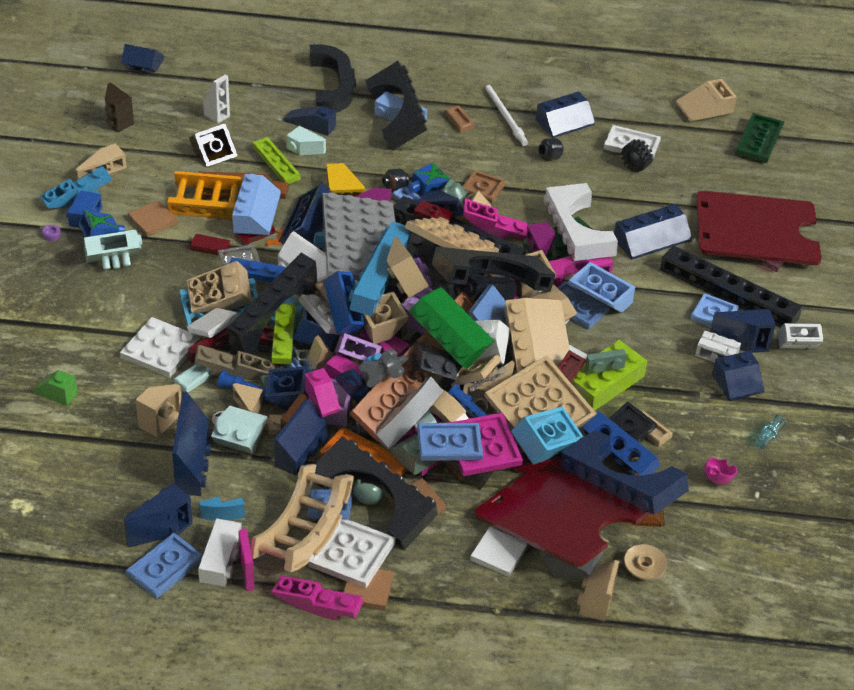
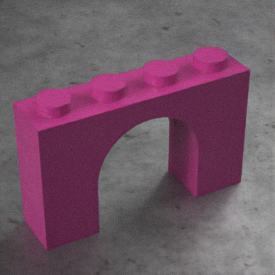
(340, 364)

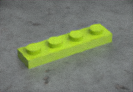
(276, 160)
(283, 334)

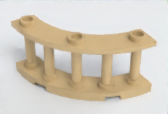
(320, 534)

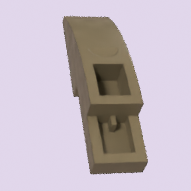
(242, 364)

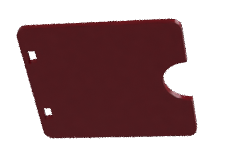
(756, 227)
(558, 514)

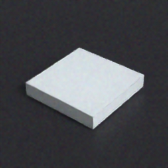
(212, 322)
(499, 551)

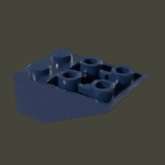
(749, 327)
(159, 517)

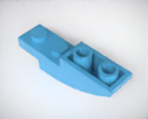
(66, 191)

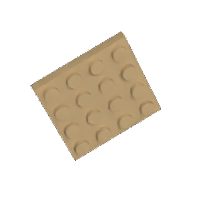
(449, 236)
(538, 390)

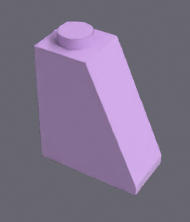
(355, 348)

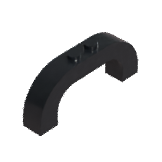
(336, 59)

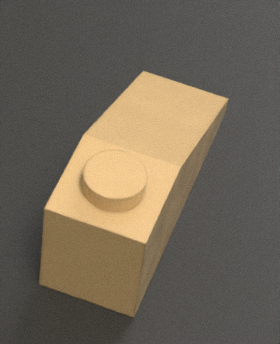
(109, 157)

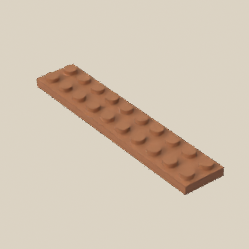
(392, 392)

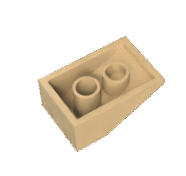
(405, 269)

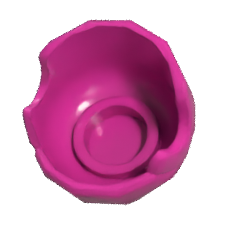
(719, 471)

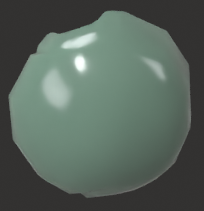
(368, 493)

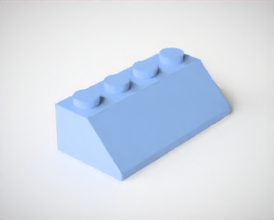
(255, 205)

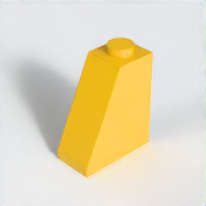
(342, 180)

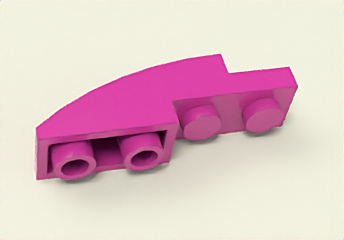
(489, 220)
(313, 599)

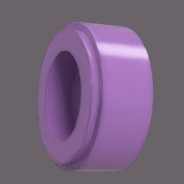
(51, 233)

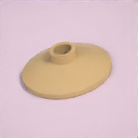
(645, 562)

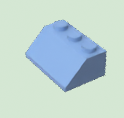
(604, 286)

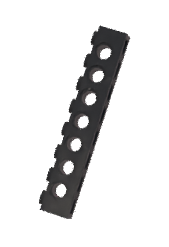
(405, 209)
(728, 286)

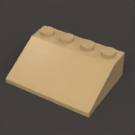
(535, 331)

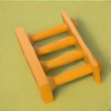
(204, 208)

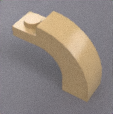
(448, 408)

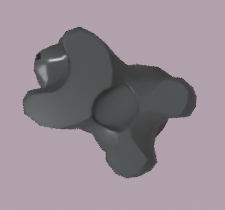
(387, 366)

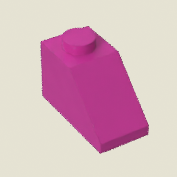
(321, 392)

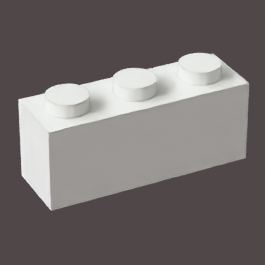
(220, 553)

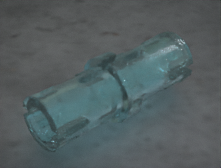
(769, 431)

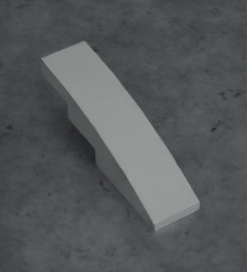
(409, 413)

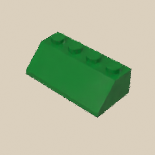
(451, 327)

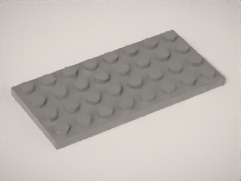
(353, 231)

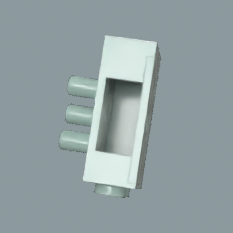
(112, 247)

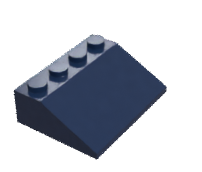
(191, 447)

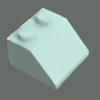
(239, 429)

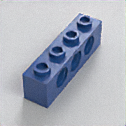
(647, 461)

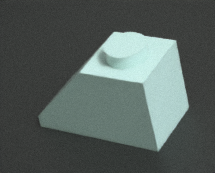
(305, 142)

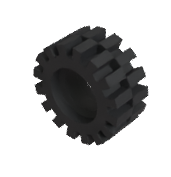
(631, 159)

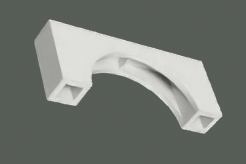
(580, 240)

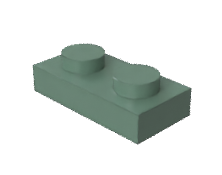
(605, 361)

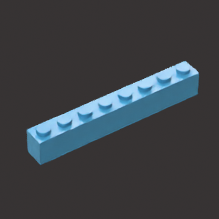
(375, 276)

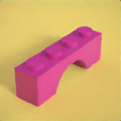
(567, 266)

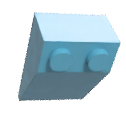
(546, 434)

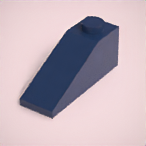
(316, 119)
(443, 200)

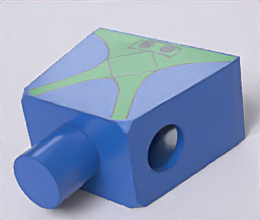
(428, 179)
(98, 223)

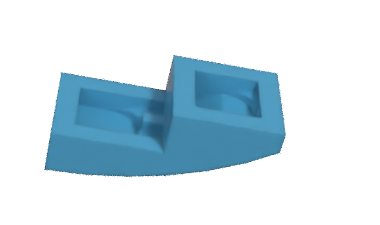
(215, 509)

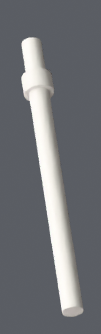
(517, 132)

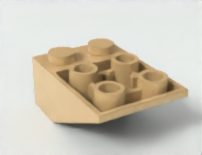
(708, 101)
(220, 288)

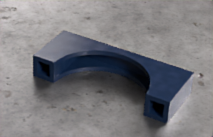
(647, 492)

